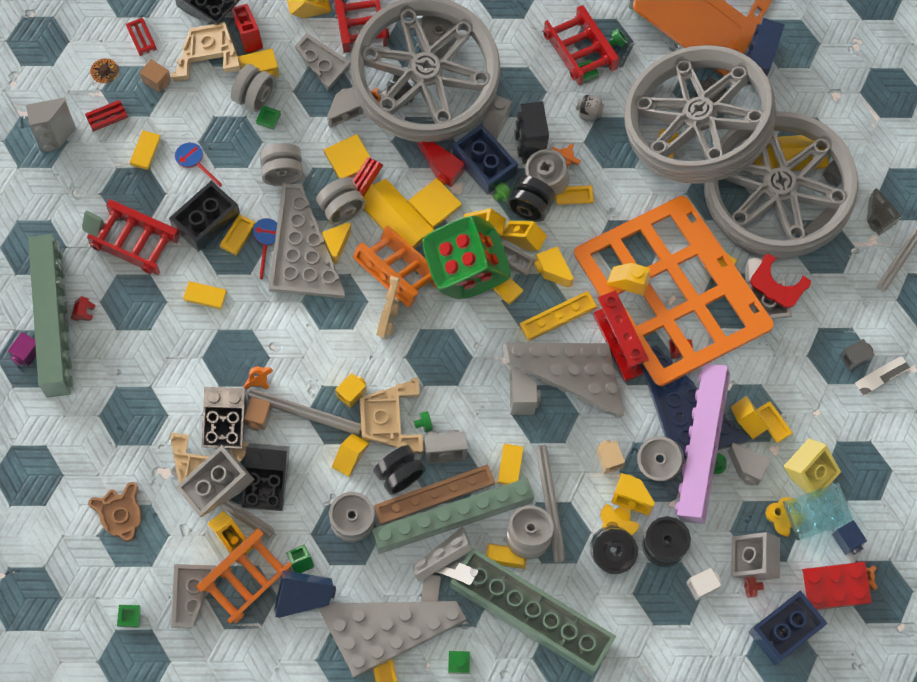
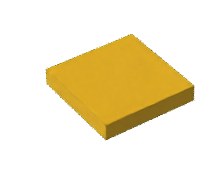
(347, 156)
(435, 203)

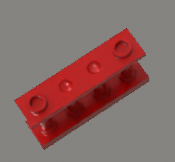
(345, 23)
(591, 32)
(133, 219)
(620, 336)

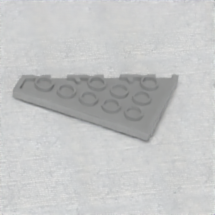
(300, 253)
(572, 368)
(384, 630)

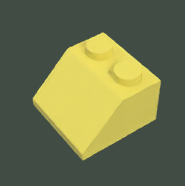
(812, 466)

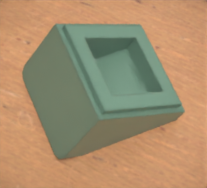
(92, 223)

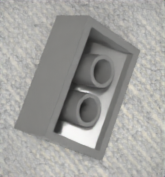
(50, 123)

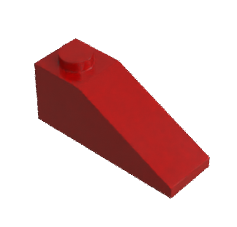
(247, 28)
(443, 164)

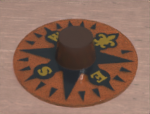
(104, 70)

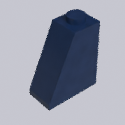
(302, 593)

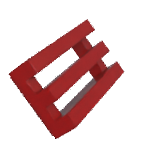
(145, 48)
(104, 113)
(367, 175)

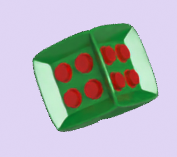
(466, 257)

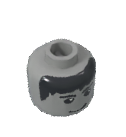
(590, 107)

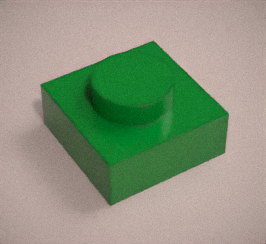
(590, 75)
(268, 117)
(129, 616)
(459, 662)

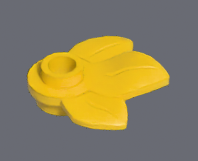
(618, 517)
(781, 521)

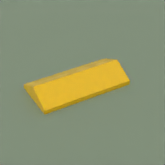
(791, 147)
(390, 208)

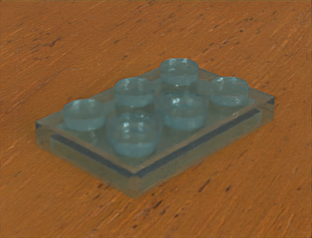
(817, 511)

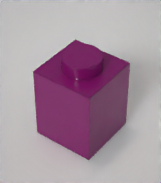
(23, 350)

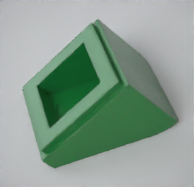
(300, 559)

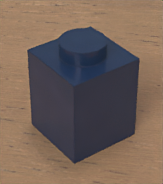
(850, 538)

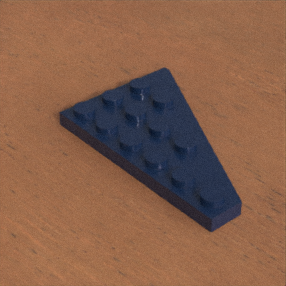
(675, 406)

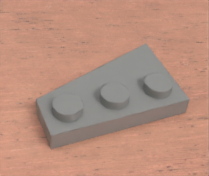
(322, 60)
(447, 552)
(186, 598)

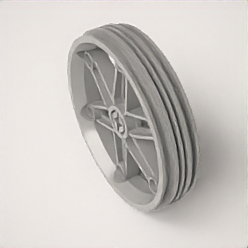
(411, 9)
(700, 113)
(792, 246)

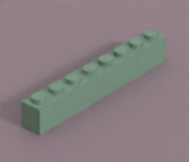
(452, 515)

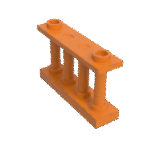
(382, 271)
(224, 570)

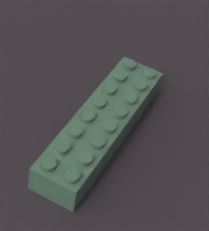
(49, 316)
(535, 613)

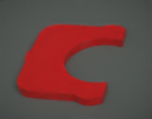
(783, 295)

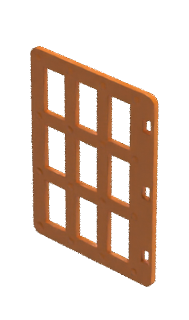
(709, 251)

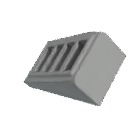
(522, 257)

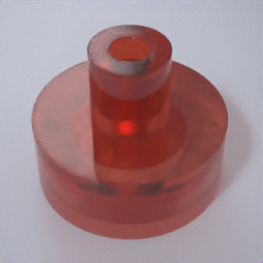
(752, 587)

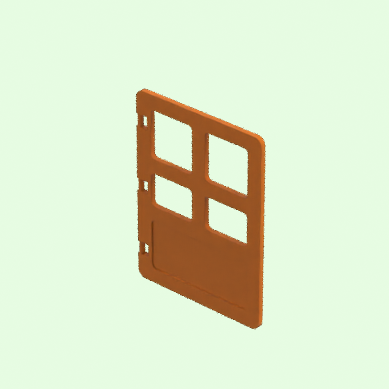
(703, 22)

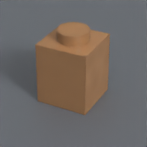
(155, 76)
(257, 414)

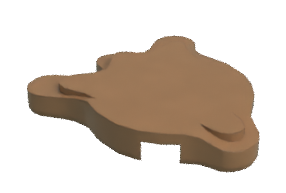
(119, 513)

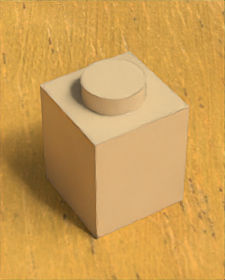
(610, 456)

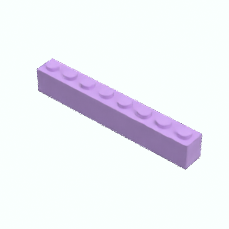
(703, 444)

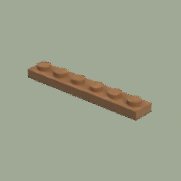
(434, 495)

